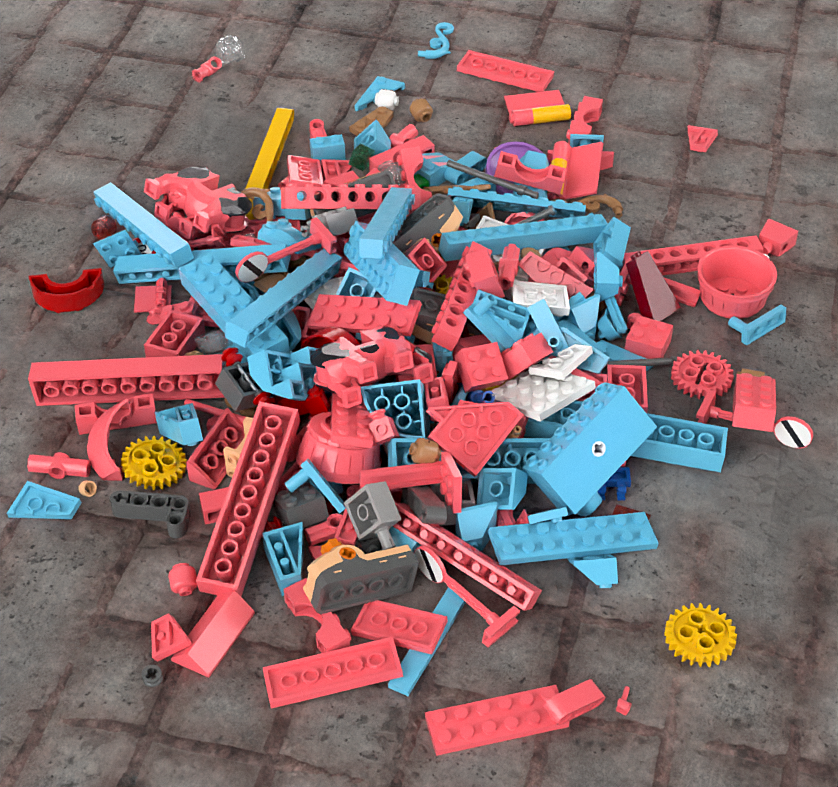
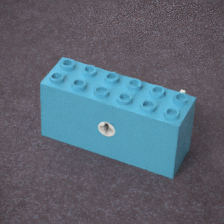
(589, 447)

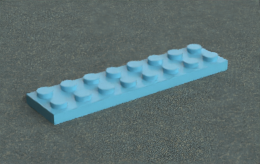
(525, 203)
(572, 538)

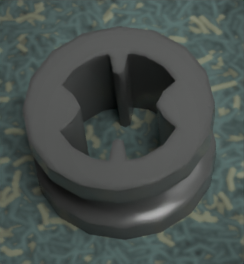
(152, 669)

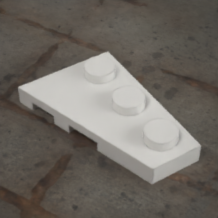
(564, 364)

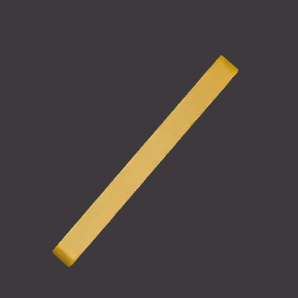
(270, 151)

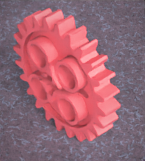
(690, 368)

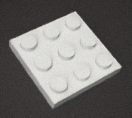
(529, 293)

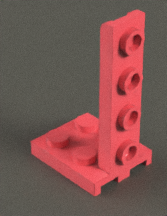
(682, 293)
(420, 474)

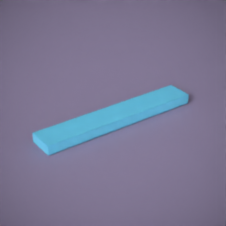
(415, 661)

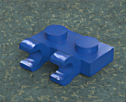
(620, 480)

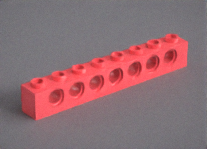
(290, 201)
(686, 257)
(460, 296)
(468, 559)

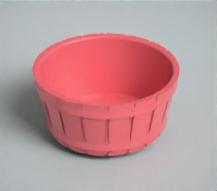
(735, 272)
(335, 461)

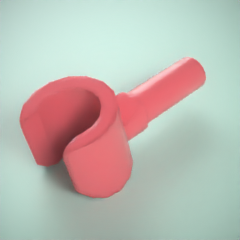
(622, 705)

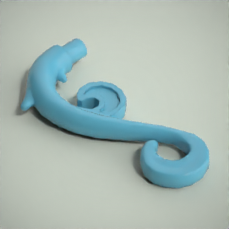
(437, 42)

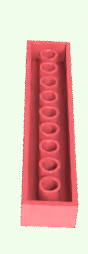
(123, 378)
(248, 500)

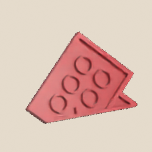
(473, 431)

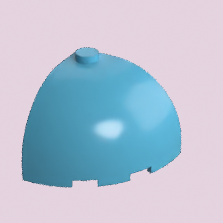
(404, 403)

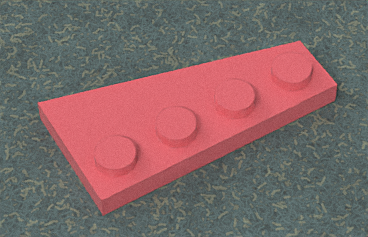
(544, 272)

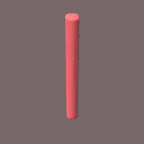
(210, 409)

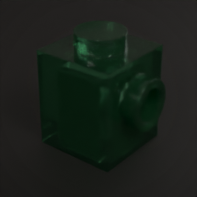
(360, 157)

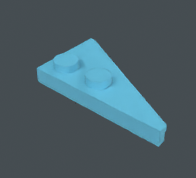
(378, 84)

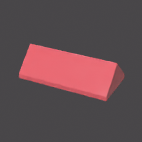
(207, 462)
(215, 633)

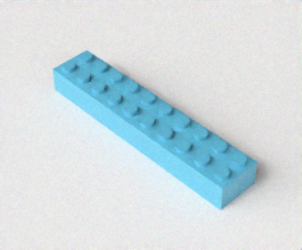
(671, 442)

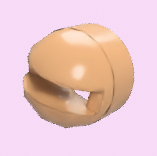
(89, 485)

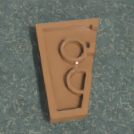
(381, 114)

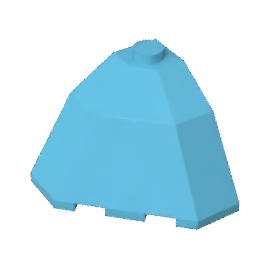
(284, 373)

